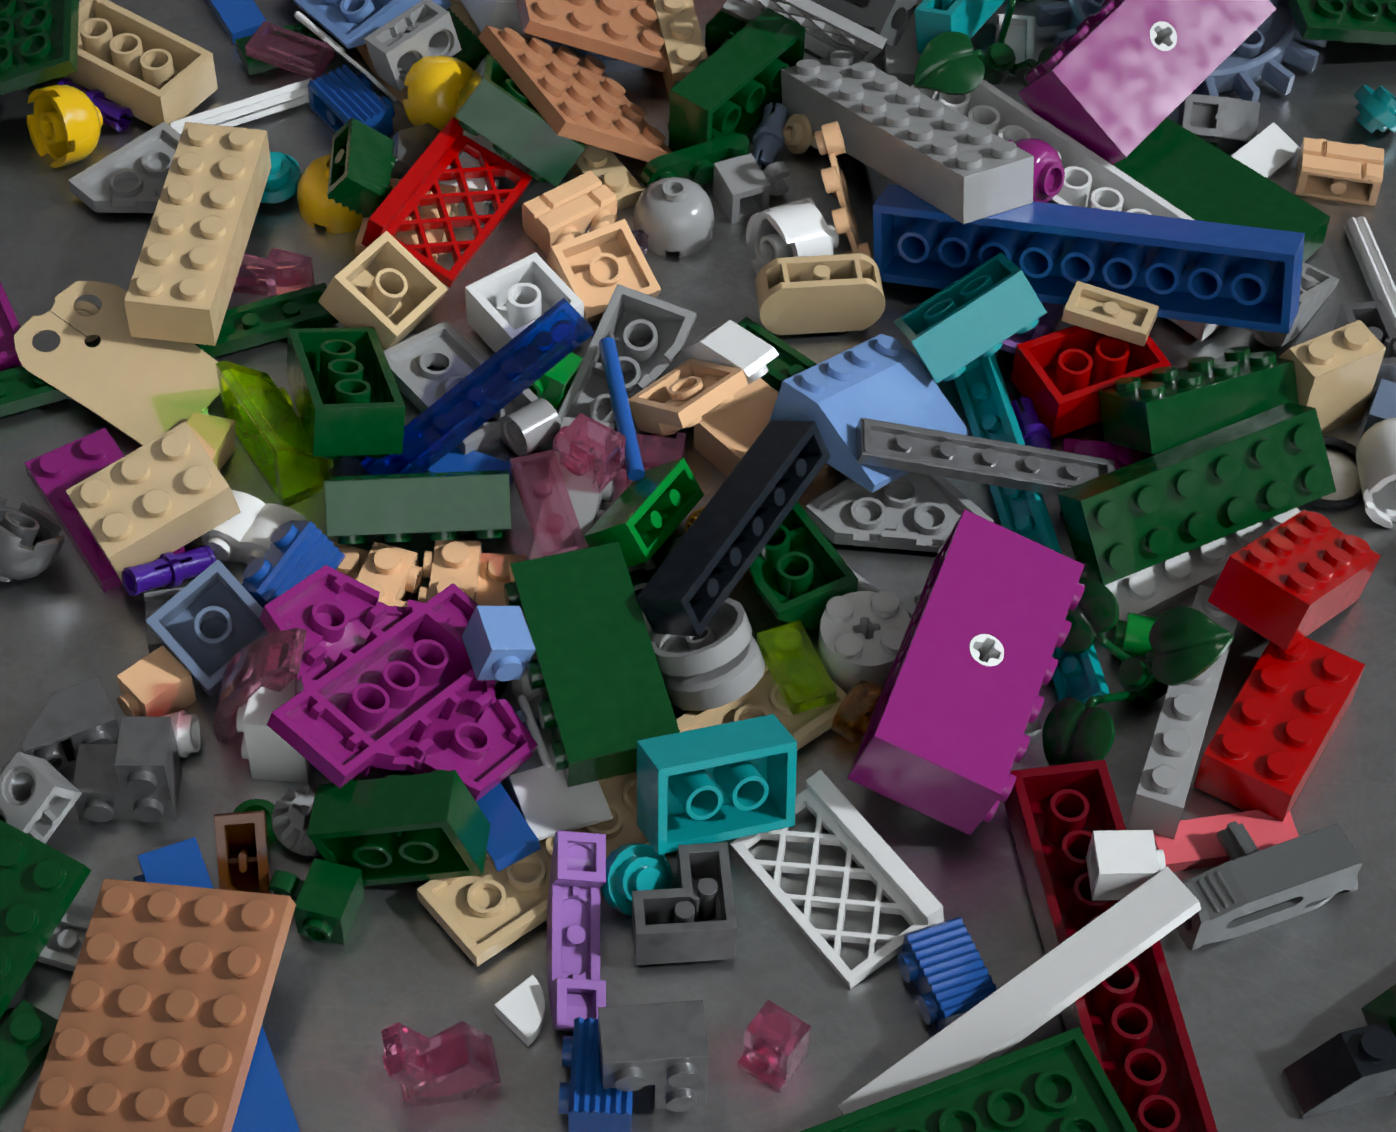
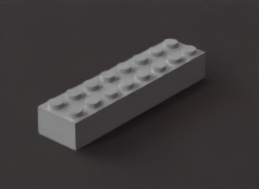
(911, 137)

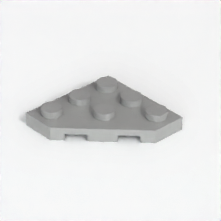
(130, 176)
(904, 515)

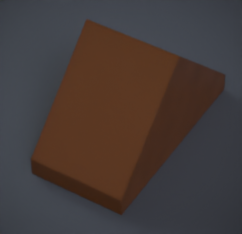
(243, 851)

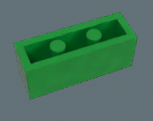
(648, 511)

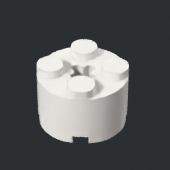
(790, 231)
(861, 637)

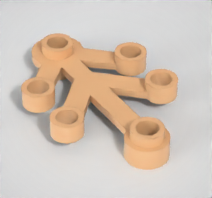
(831, 142)

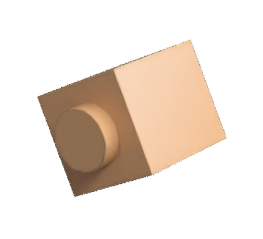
(155, 686)

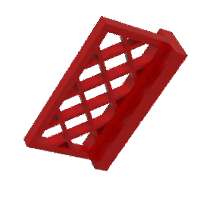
(423, 178)

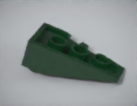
(800, 571)

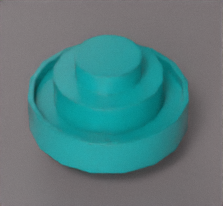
(1376, 108)
(282, 178)
(634, 869)

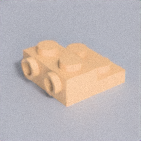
(600, 261)
(685, 396)
(385, 569)
(472, 571)

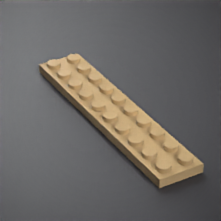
(502, 906)

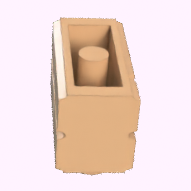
(1339, 171)
(568, 210)

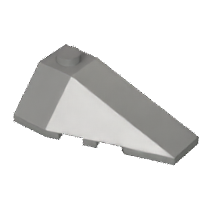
(647, 339)

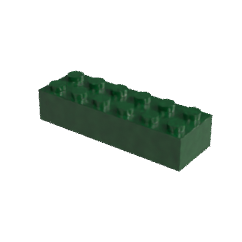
(1197, 492)

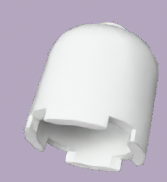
(1378, 471)

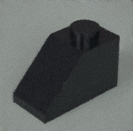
(1344, 1071)

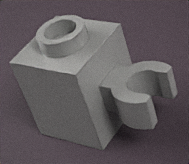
(745, 188)

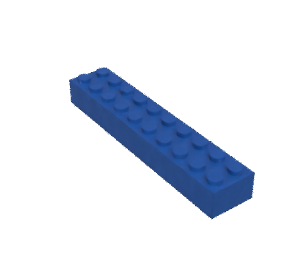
(1179, 264)

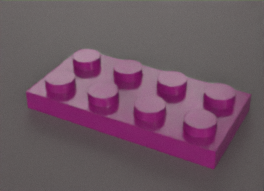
(61, 470)

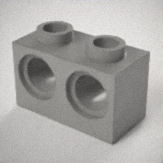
(414, 34)
(48, 804)

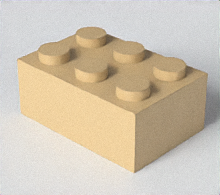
(154, 499)

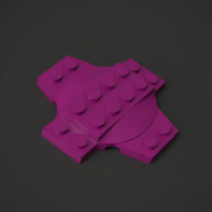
(391, 686)

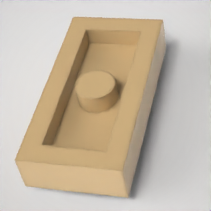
(1110, 313)

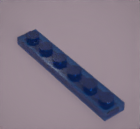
(486, 391)

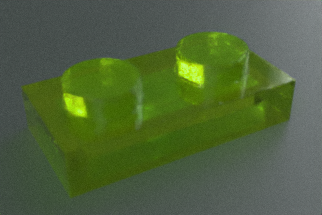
(796, 667)

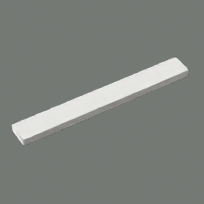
(1040, 989)

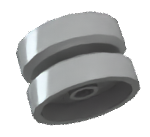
(712, 667)

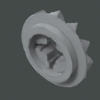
(289, 819)

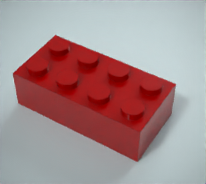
(1294, 578)
(1279, 727)

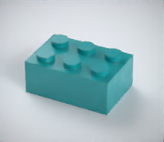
(971, 318)
(716, 783)

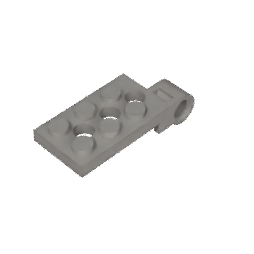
(521, 424)

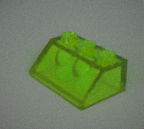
(271, 433)

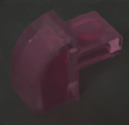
(441, 1067)

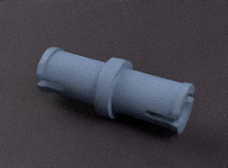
(769, 138)

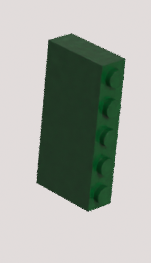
(1218, 187)
(590, 661)

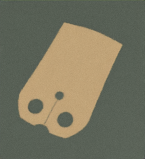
(126, 380)

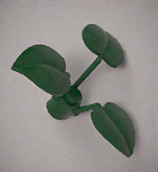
(955, 69)
(1182, 646)

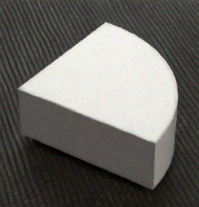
(523, 1010)

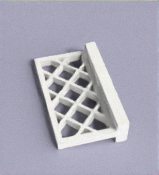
(876, 863)

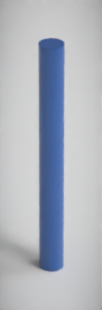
(621, 407)

